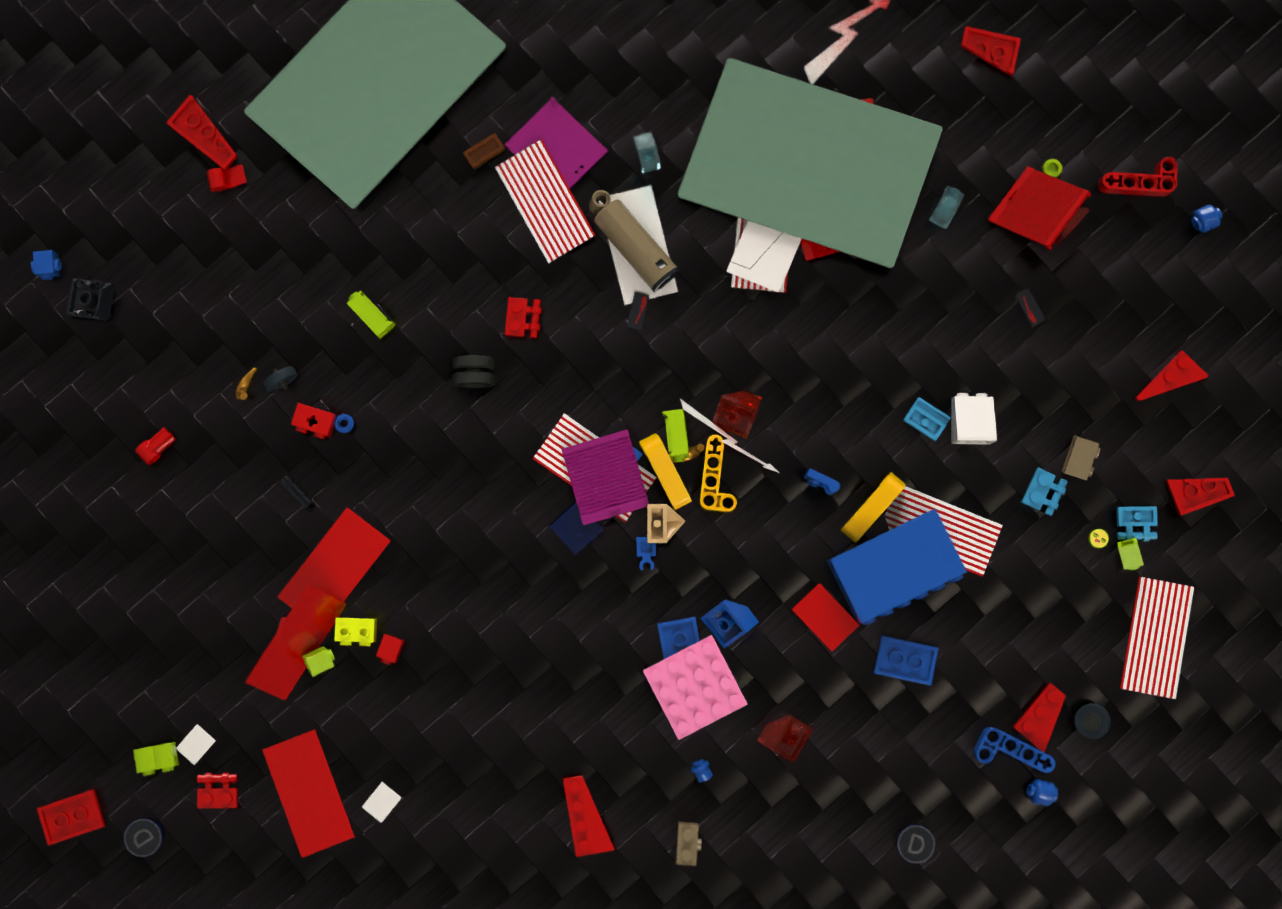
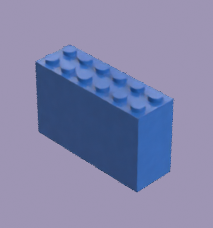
(897, 567)

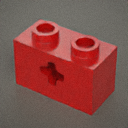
(303, 416)

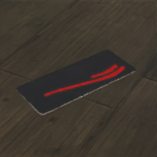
(1030, 307)
(638, 311)

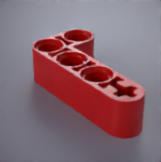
(1136, 181)

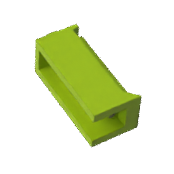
(370, 314)
(676, 435)

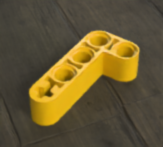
(665, 471)
(715, 473)
(873, 507)

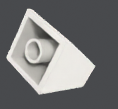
(973, 419)

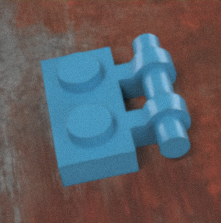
(1038, 489)
(1137, 517)

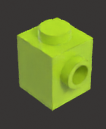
(1130, 554)
(319, 660)

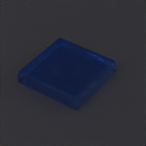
(573, 532)

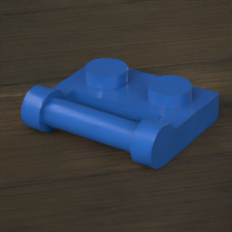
(817, 479)

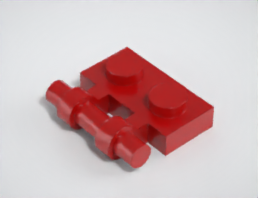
(516, 317)
(217, 797)

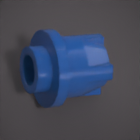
(701, 770)

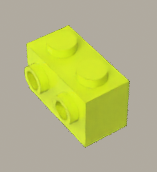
(355, 630)

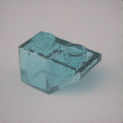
(647, 152)
(946, 207)

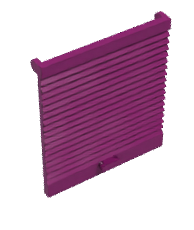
(564, 139)
(605, 477)

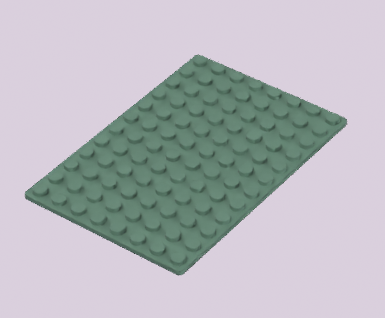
(373, 87)
(810, 162)

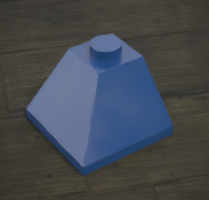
(729, 622)

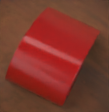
(221, 179)

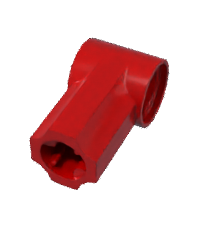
(151, 449)

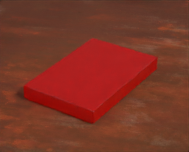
(825, 617)
(71, 817)

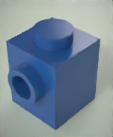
(45, 264)

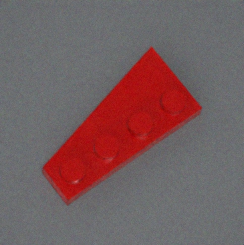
(198, 129)
(586, 824)

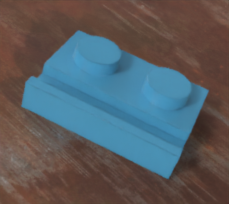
(926, 419)

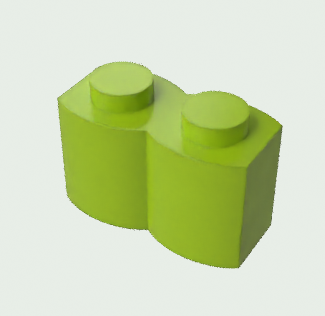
(156, 757)

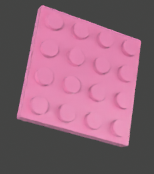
(695, 687)

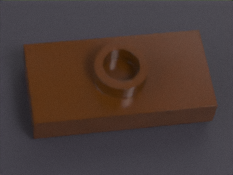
(484, 151)

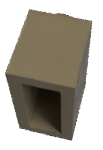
(1081, 457)
(687, 843)

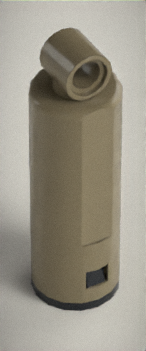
(633, 241)

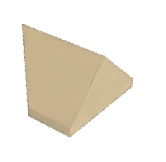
(662, 523)

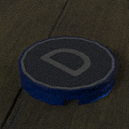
(143, 837)
(915, 844)

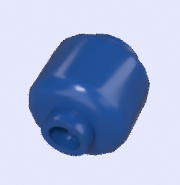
(1206, 218)
(1042, 792)

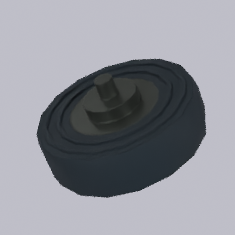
(280, 379)
(1092, 721)

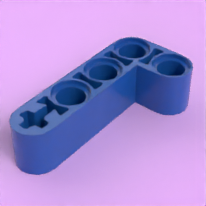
(1016, 751)

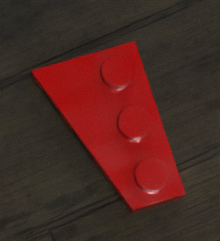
(992, 47)
(1198, 493)
(1041, 717)

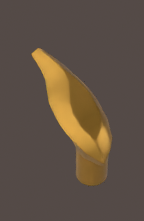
(244, 385)
(694, 451)

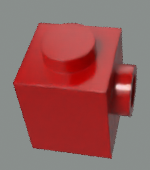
(390, 649)

